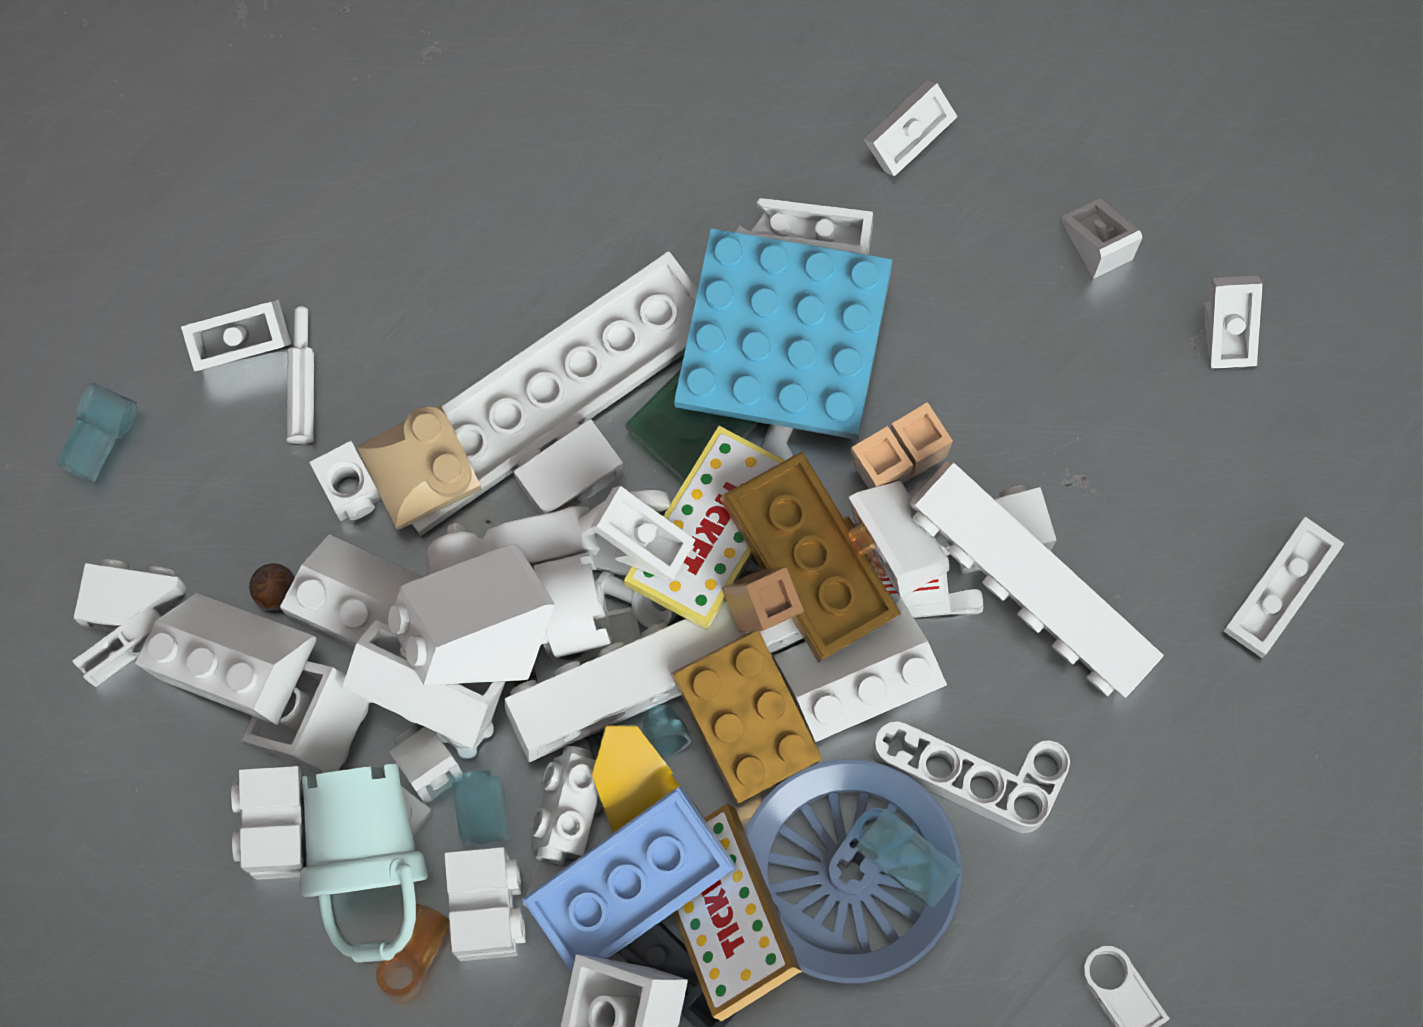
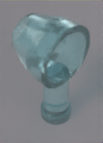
(664, 730)

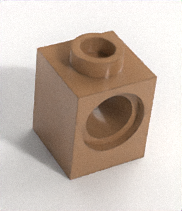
(762, 599)

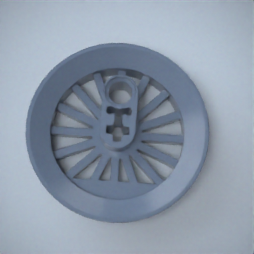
(816, 947)

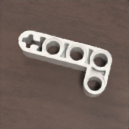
(966, 767)

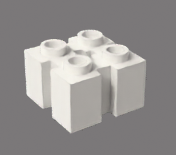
(272, 822)
(482, 904)

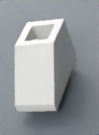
(114, 594)

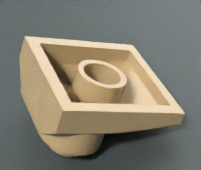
(419, 466)

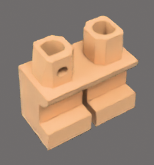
(915, 446)

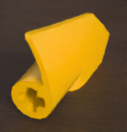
(629, 774)

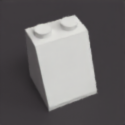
(473, 620)

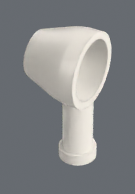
(645, 610)

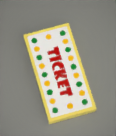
(718, 548)

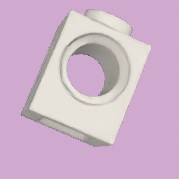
(340, 464)

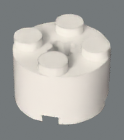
(580, 608)

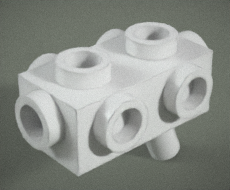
(567, 807)

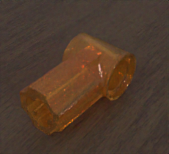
(417, 954)

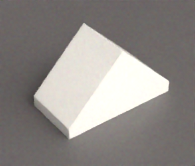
(1102, 236)

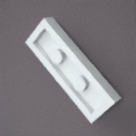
(1283, 587)

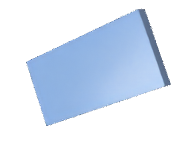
(630, 880)

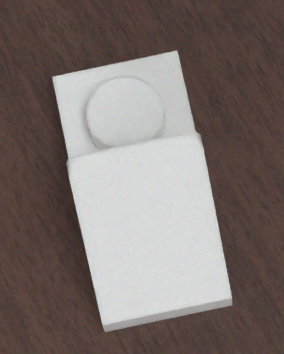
(1233, 321)
(641, 535)

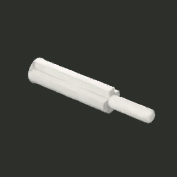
(300, 383)

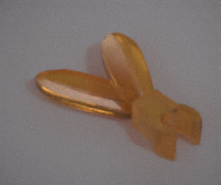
(864, 544)

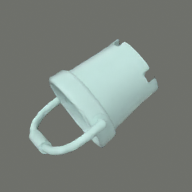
(359, 842)

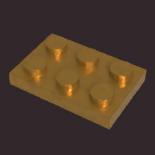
(746, 716)

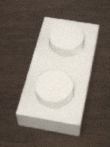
(910, 127)

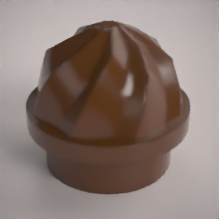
(270, 585)

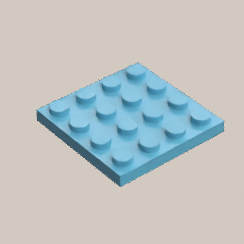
(784, 333)

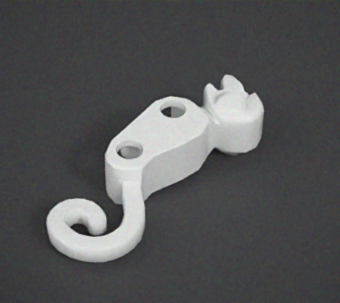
(539, 536)

